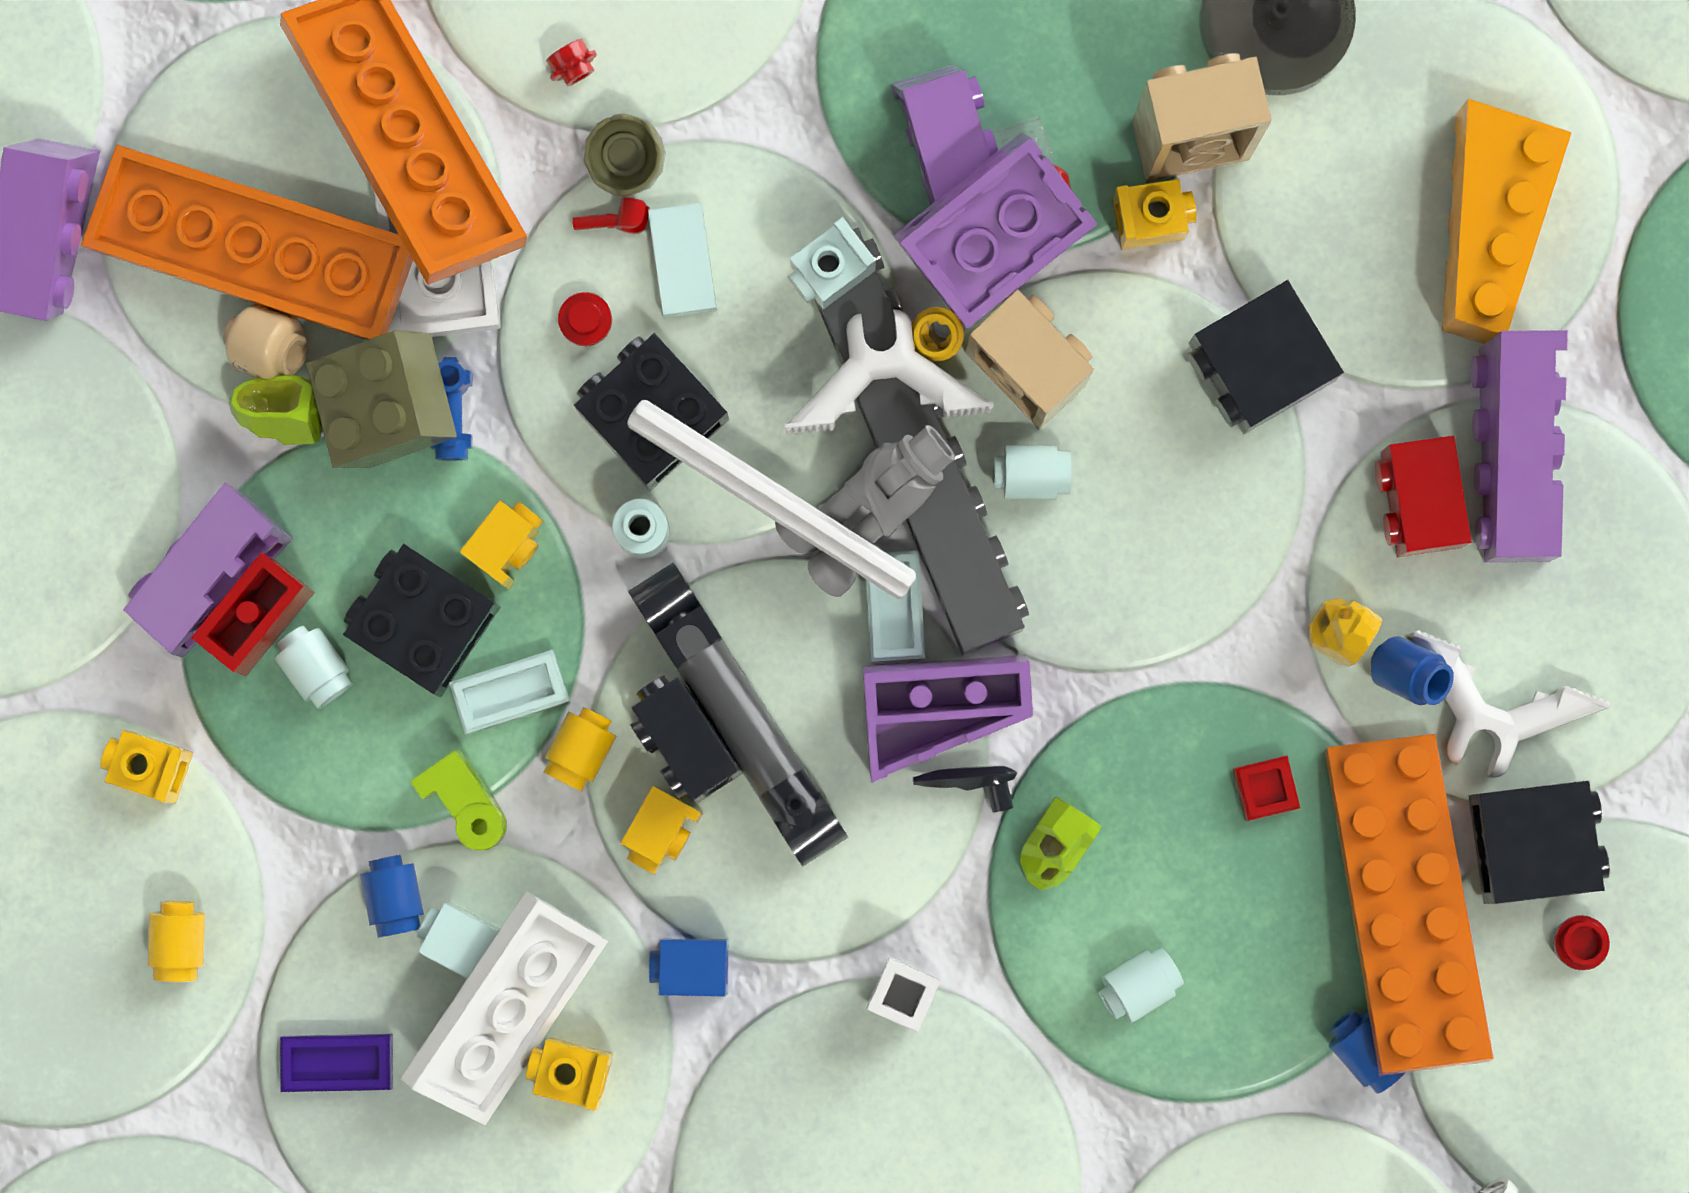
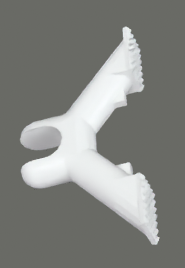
(898, 362)
(1508, 726)

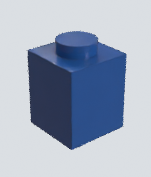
(690, 967)

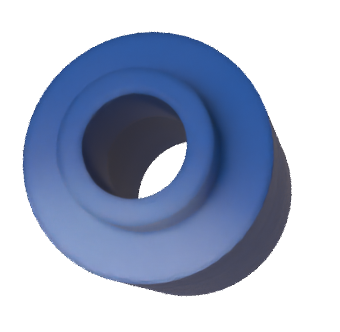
(1411, 671)
(392, 896)
(1356, 1050)

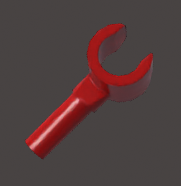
(631, 218)

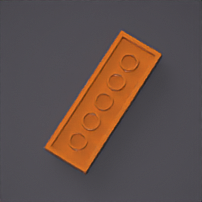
(404, 134)
(248, 244)
(1408, 905)

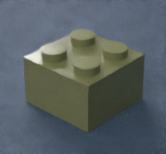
(381, 399)

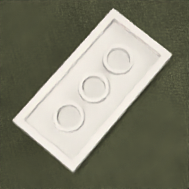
(504, 1009)

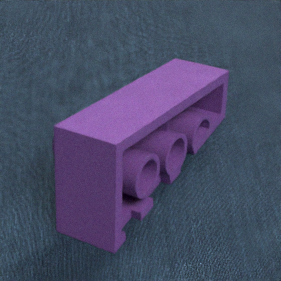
(1519, 446)

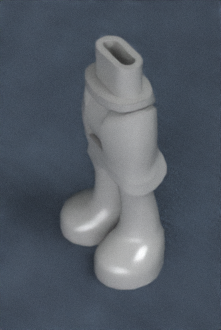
(891, 486)

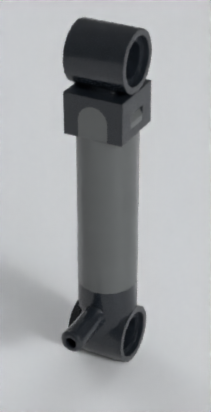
(738, 714)

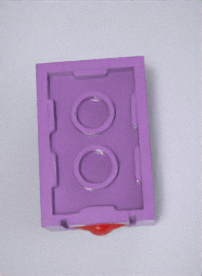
(995, 229)

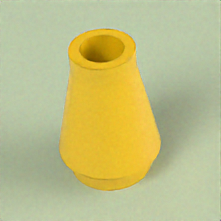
(928, 342)

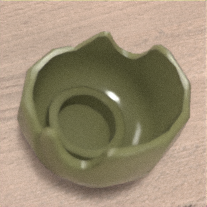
(624, 155)

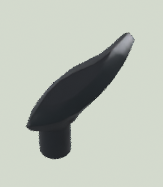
(969, 778)

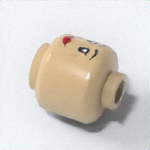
(265, 342)

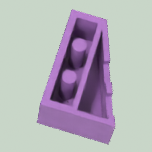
(944, 126)
(41, 224)
(203, 568)
(940, 705)

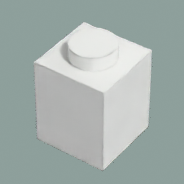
(903, 994)

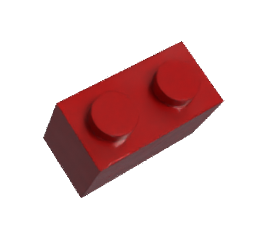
(1423, 496)
(252, 615)

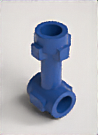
(456, 383)

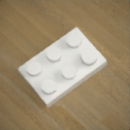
(448, 306)

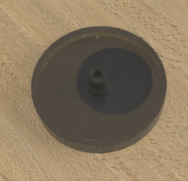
(1292, 39)

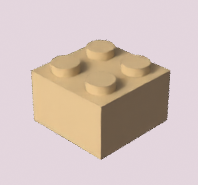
(1030, 357)

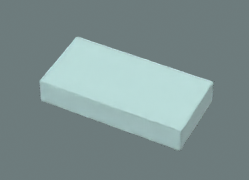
(682, 260)
(896, 623)
(509, 692)

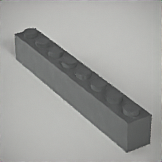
(948, 525)

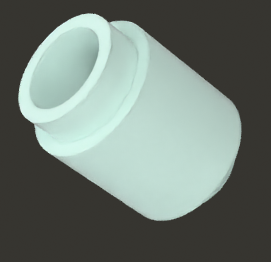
(1032, 472)
(648, 544)
(313, 666)
(1140, 985)

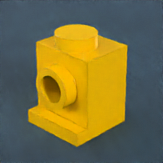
(1139, 227)
(504, 541)
(164, 771)
(658, 830)
(590, 1068)

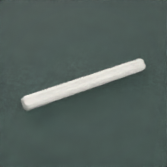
(771, 499)

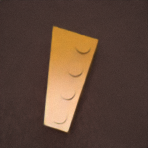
(1499, 202)

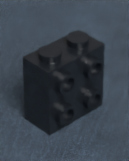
(1263, 358)
(655, 375)
(419, 619)
(681, 732)
(1538, 842)

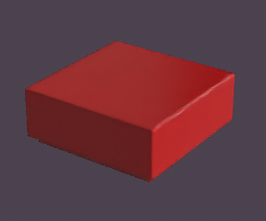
(1266, 788)

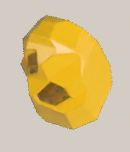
(1343, 630)

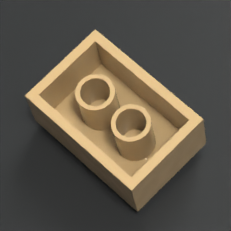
(1200, 117)

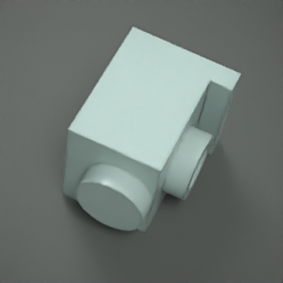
(826, 287)

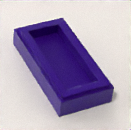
(336, 1062)

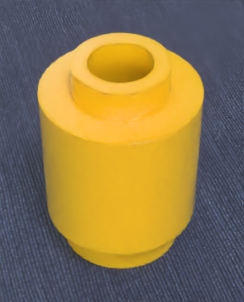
(579, 748)
(176, 942)

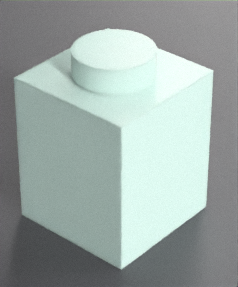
(455, 938)

